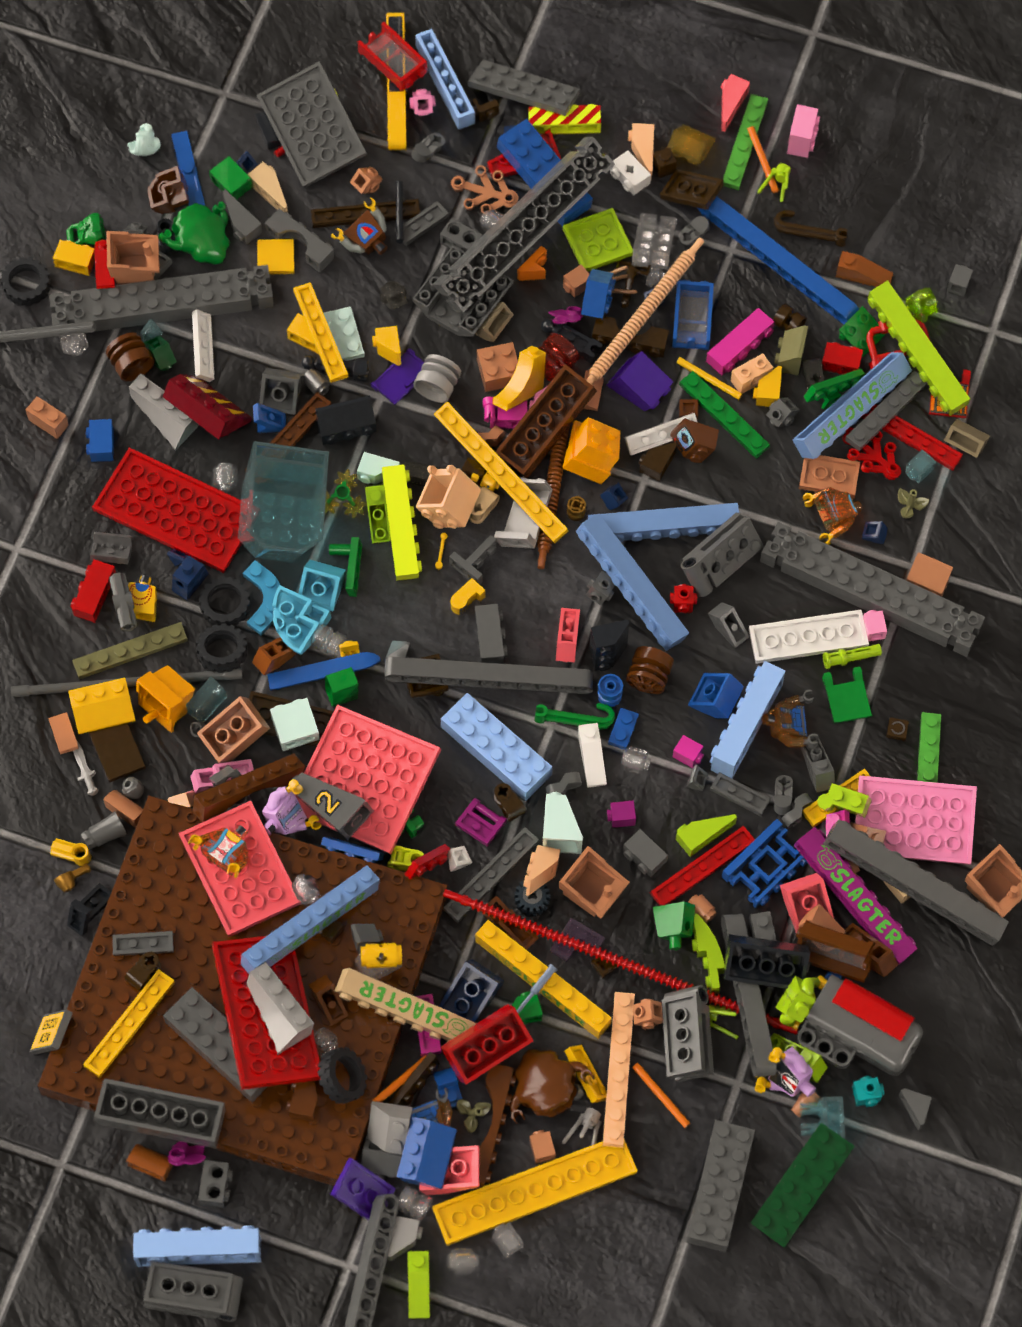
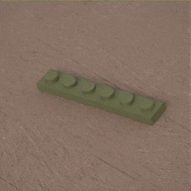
(130, 650)

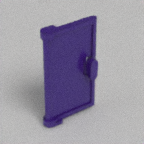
(395, 378)

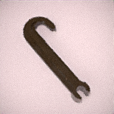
(838, 236)

